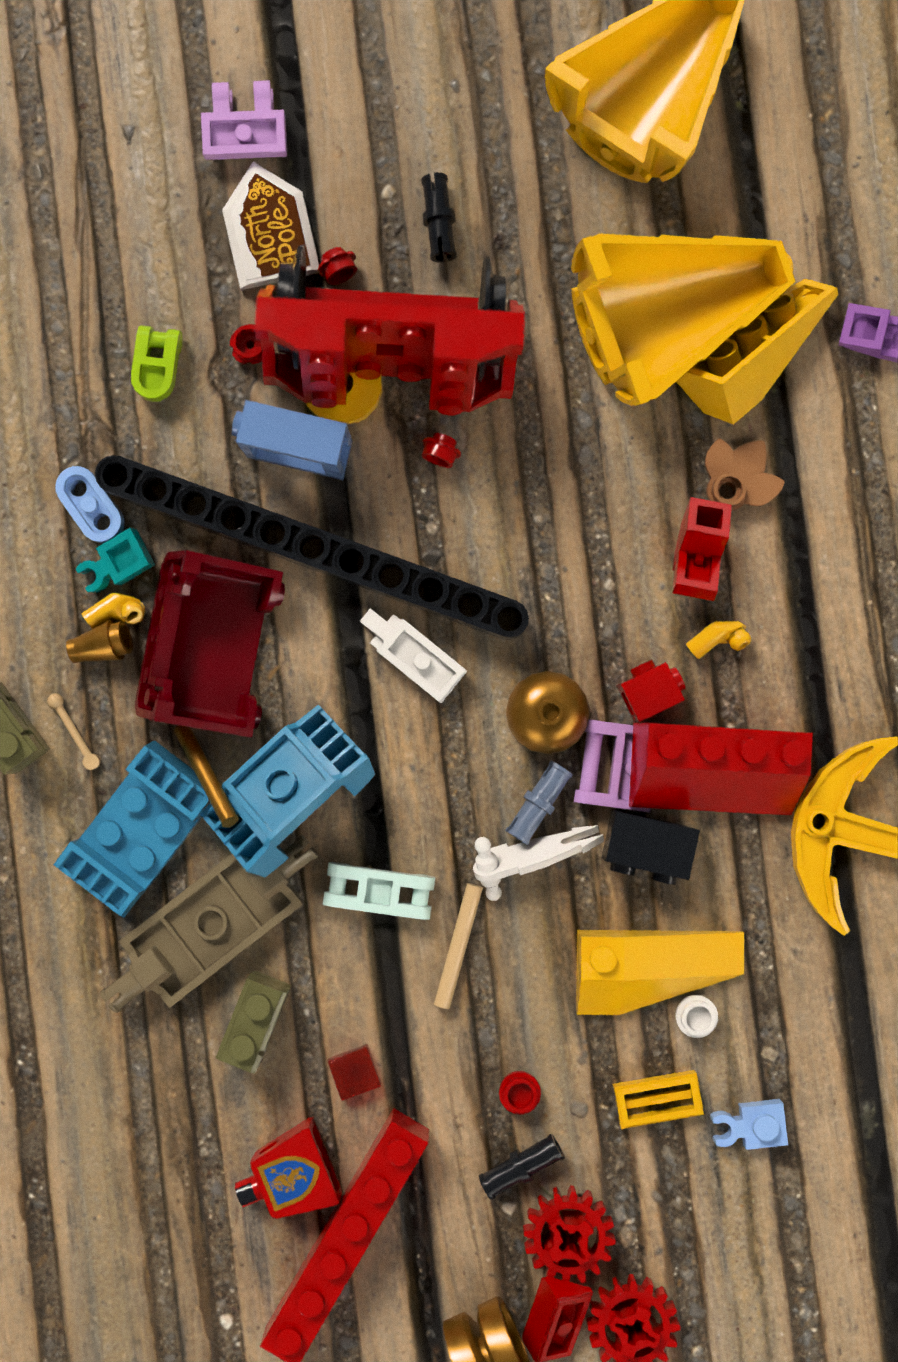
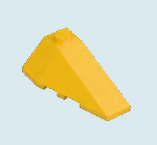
(753, 358)
(643, 967)

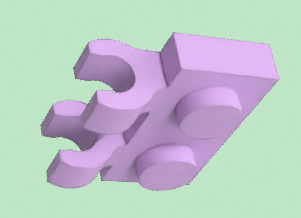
(243, 132)

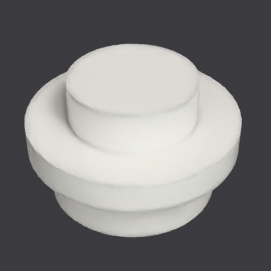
(696, 1016)

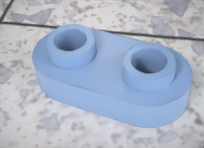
(91, 506)

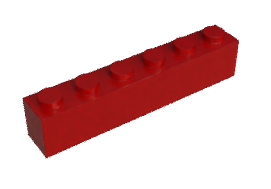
(345, 1237)

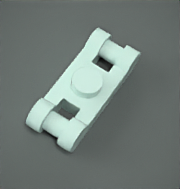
(378, 891)

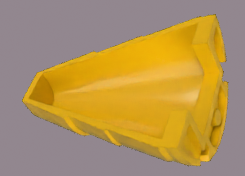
(645, 85)
(668, 302)

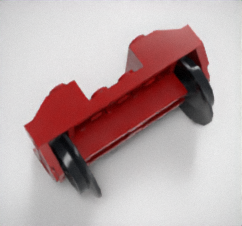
(389, 336)

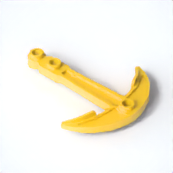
(814, 846)

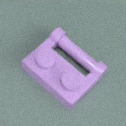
(620, 771)

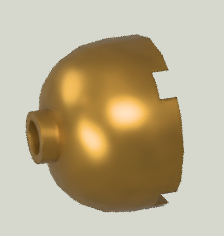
(547, 712)

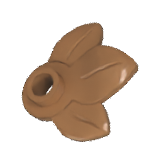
(742, 472)

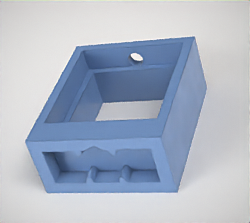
(293, 439)

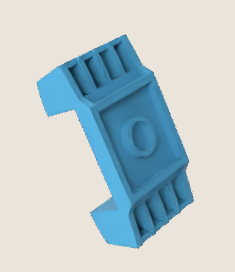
(285, 786)
(136, 829)

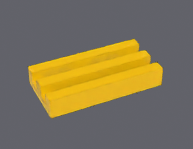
(657, 1082)

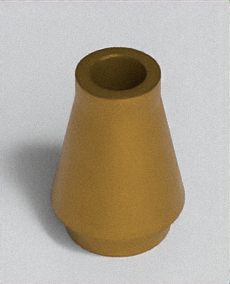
(103, 643)

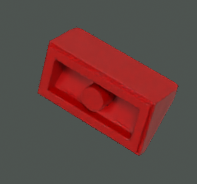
(555, 1318)

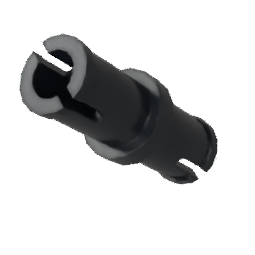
(438, 217)
(521, 1166)

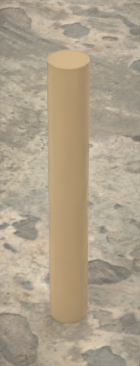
(458, 946)

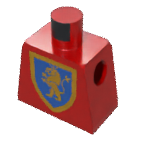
(292, 1174)

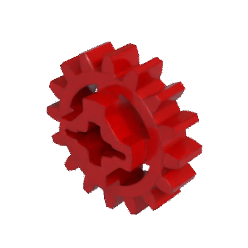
(558, 1247)
(625, 1306)

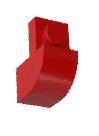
(700, 548)

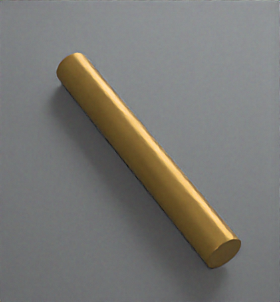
(206, 776)

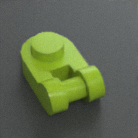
(153, 376)

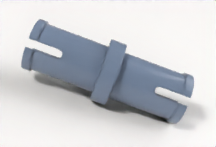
(539, 802)

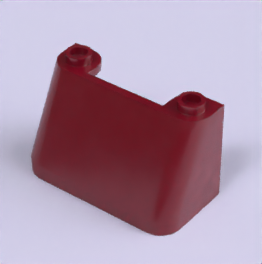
(206, 642)

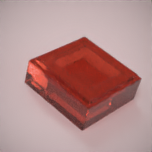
(354, 1072)

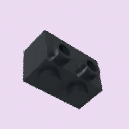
(649, 845)

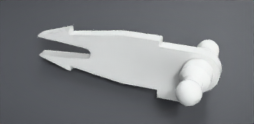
(541, 852)

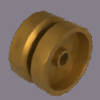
(492, 1341)

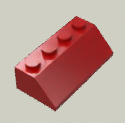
(718, 768)

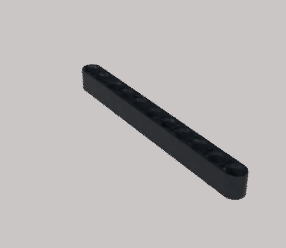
(257, 520)

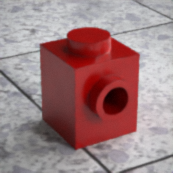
(651, 690)

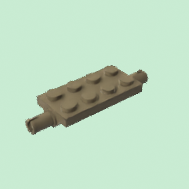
(206, 928)

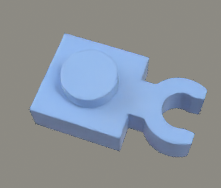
(759, 1125)

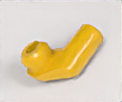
(117, 607)
(719, 633)

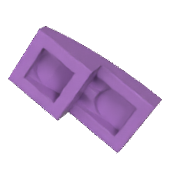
(870, 332)

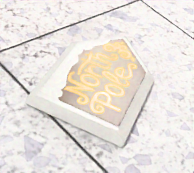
(266, 226)

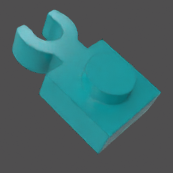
(120, 560)

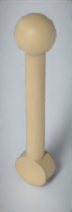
(91, 760)

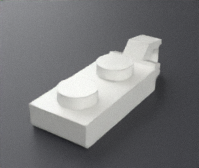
(414, 654)

